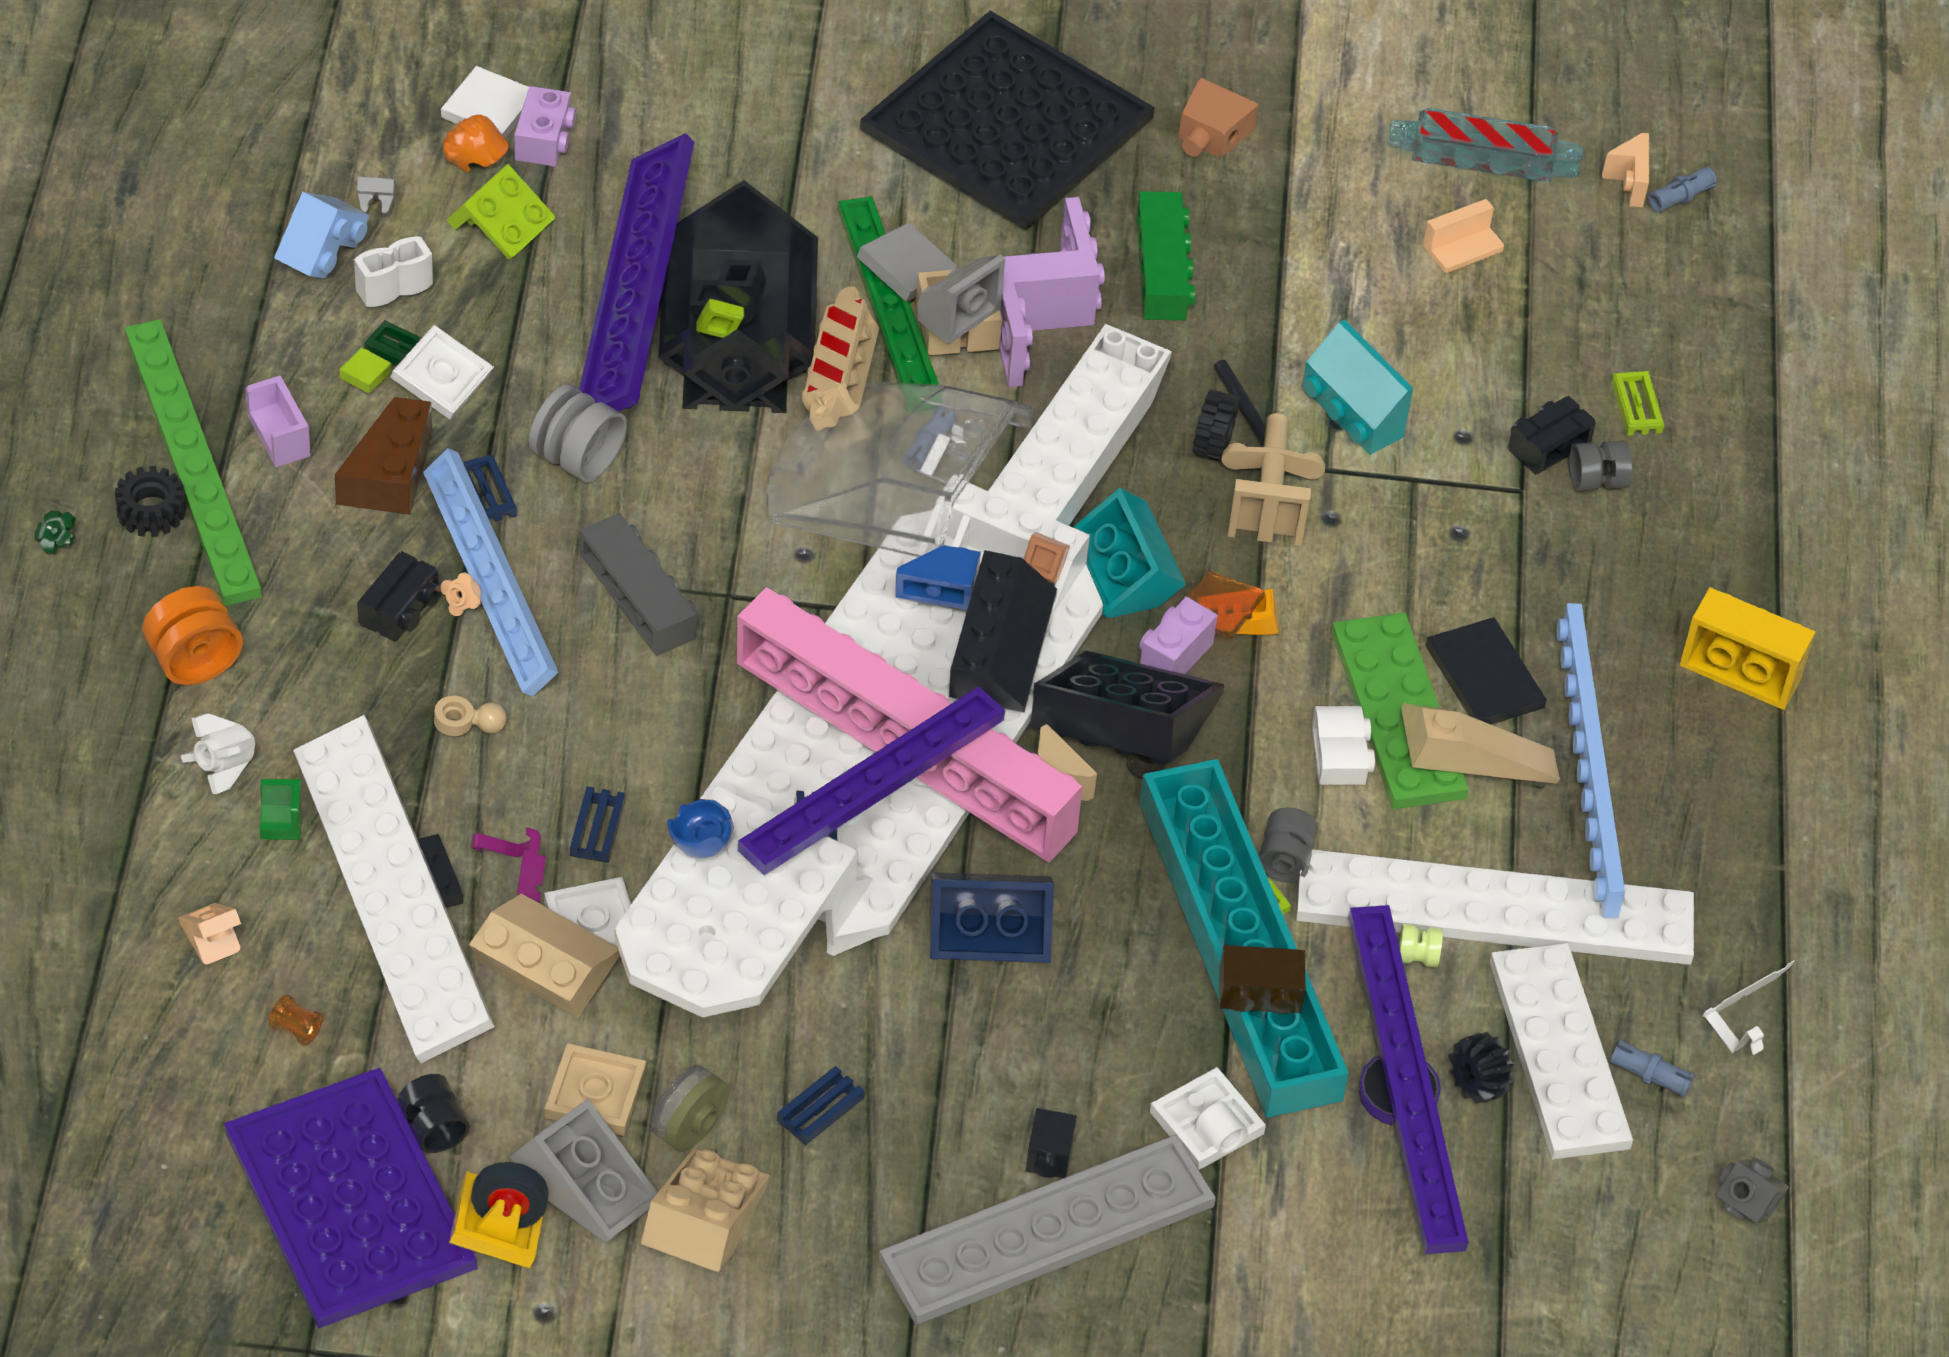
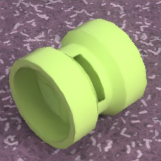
(1420, 945)

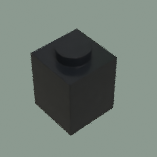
(1051, 1143)

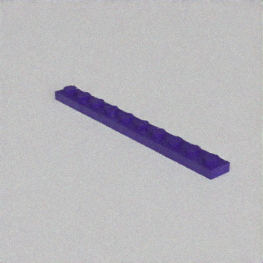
(1408, 1080)

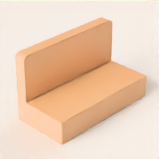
(1462, 236)

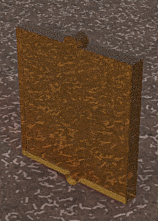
(1228, 599)

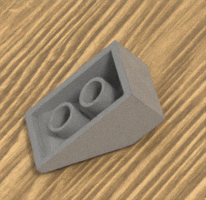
(588, 1172)

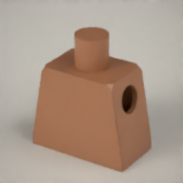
(1215, 120)

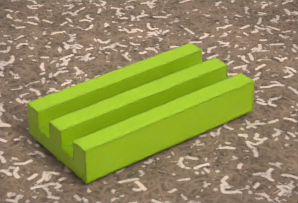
(1642, 424)

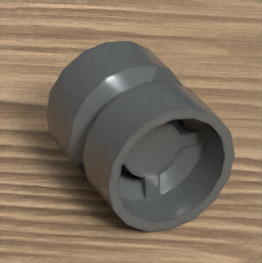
(1603, 465)
(1288, 844)

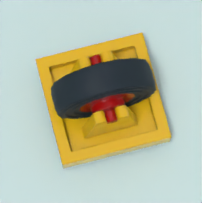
(501, 1212)

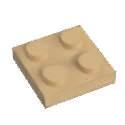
(603, 1078)

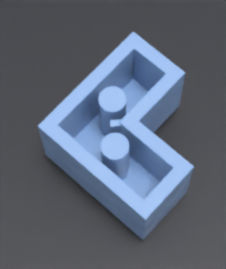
(317, 231)

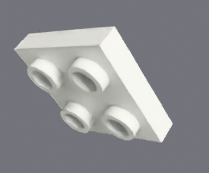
(1208, 1118)

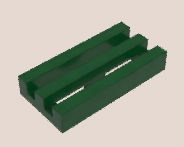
(387, 348)

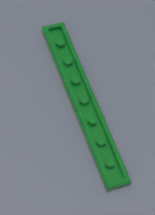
(892, 313)

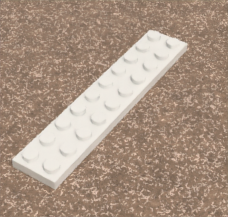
(393, 890)
(1499, 906)

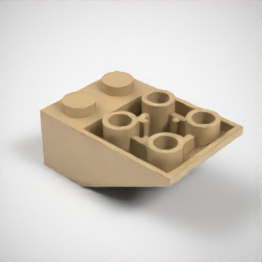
(704, 1209)

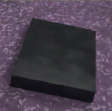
(1485, 672)

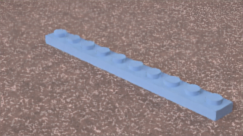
(1591, 765)

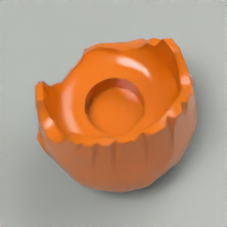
(474, 141)

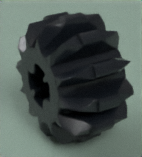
(1481, 1067)

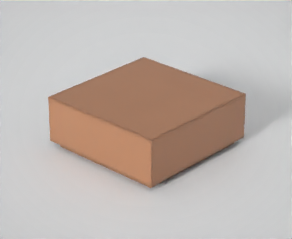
(1046, 556)

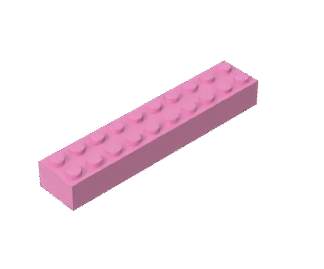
(880, 703)

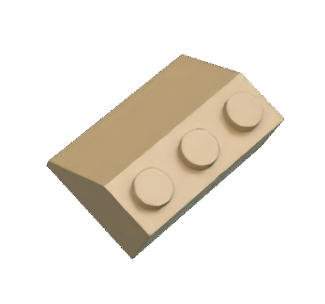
(544, 953)

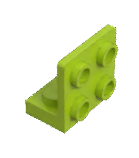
(505, 212)

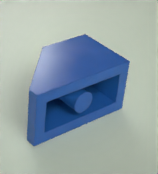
(940, 577)

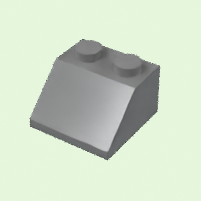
(963, 298)

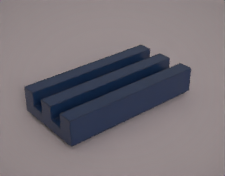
(494, 511)
(603, 800)
(793, 1108)

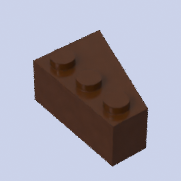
(388, 460)

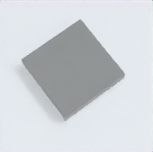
(901, 256)

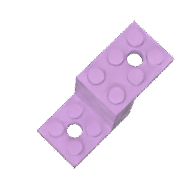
(1049, 291)

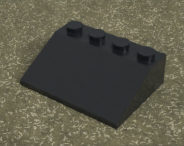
(1124, 705)

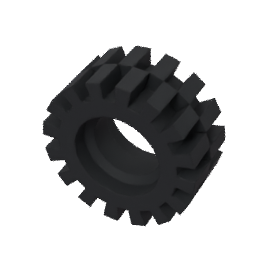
(1215, 424)
(150, 517)

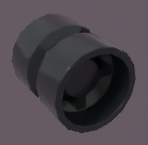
(434, 1114)

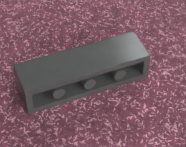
(638, 584)

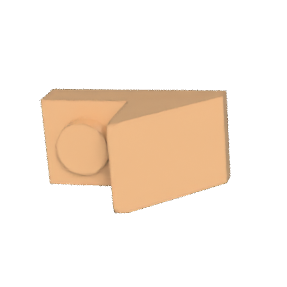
(1630, 164)
(212, 931)

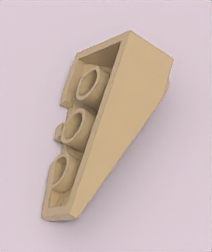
(1463, 744)

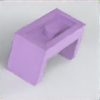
(278, 421)

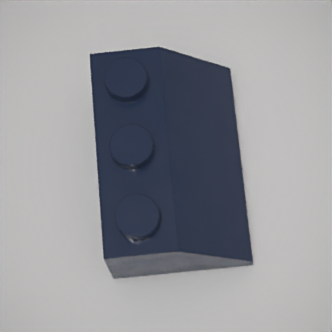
(991, 917)

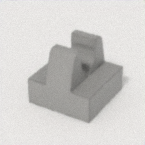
(376, 189)

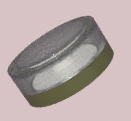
(690, 1108)

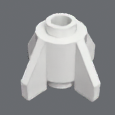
(222, 749)

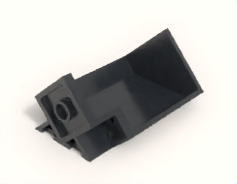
(779, 341)

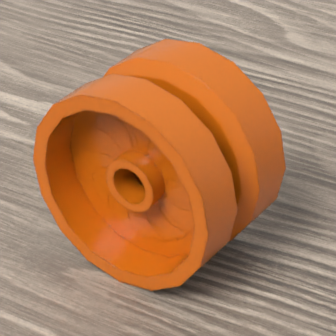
(192, 635)

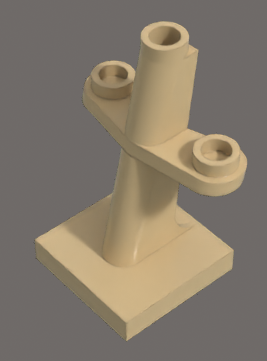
(1269, 504)

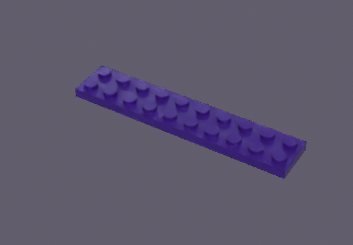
(636, 274)

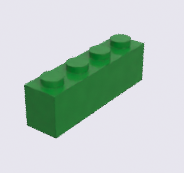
(1163, 256)

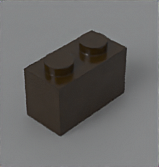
(1262, 979)

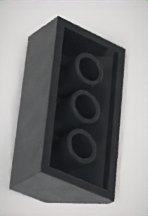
(1003, 631)

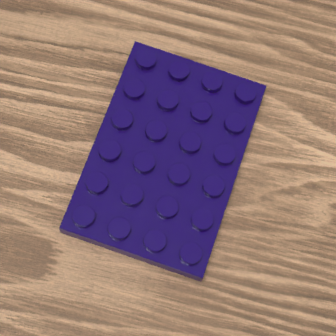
(349, 1197)

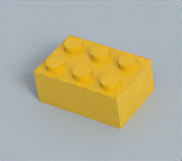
(1747, 648)

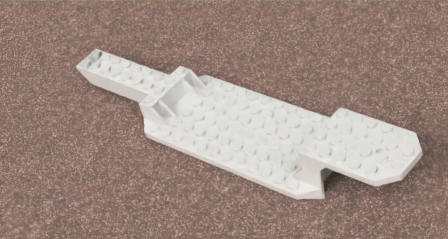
(719, 929)

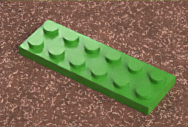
(1383, 675)

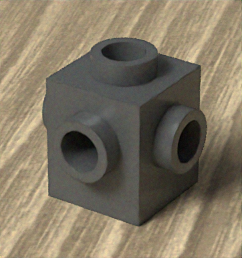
(1764, 1189)

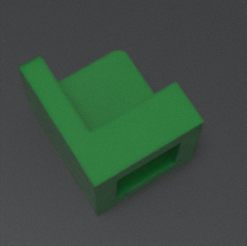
(280, 809)

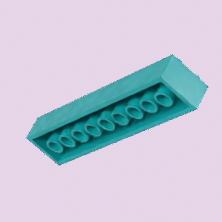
(1232, 903)

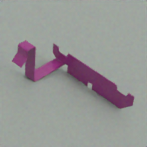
(532, 863)

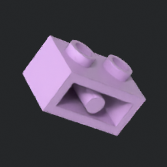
(544, 126)
(1180, 638)

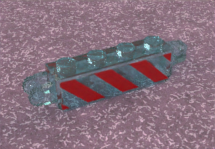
(1487, 145)

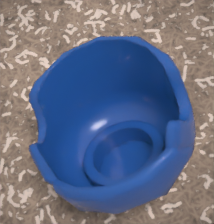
(701, 828)

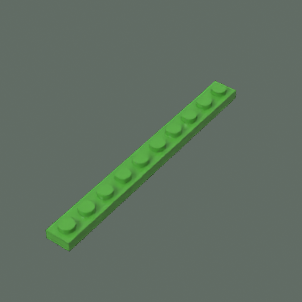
(193, 463)

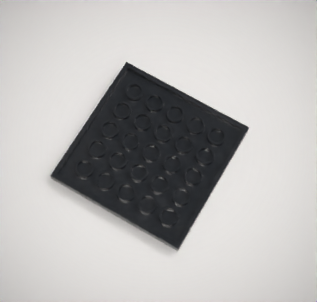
(1007, 119)

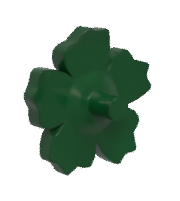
(55, 531)

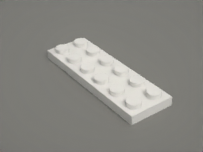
(1560, 1051)

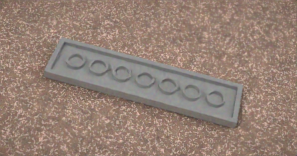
(1046, 1229)

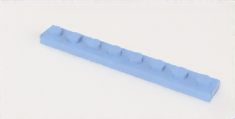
(490, 569)

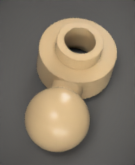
(488, 718)

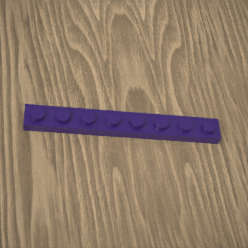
(870, 781)

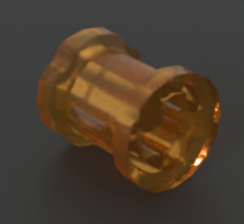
(295, 1020)

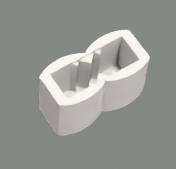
(393, 271)
(1341, 745)

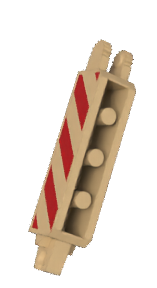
(840, 360)

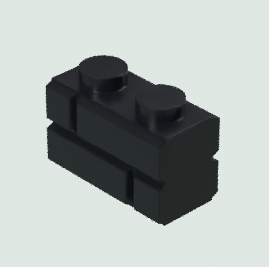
(1550, 434)
(399, 596)

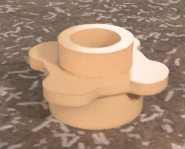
(470, 593)

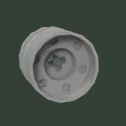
(577, 433)

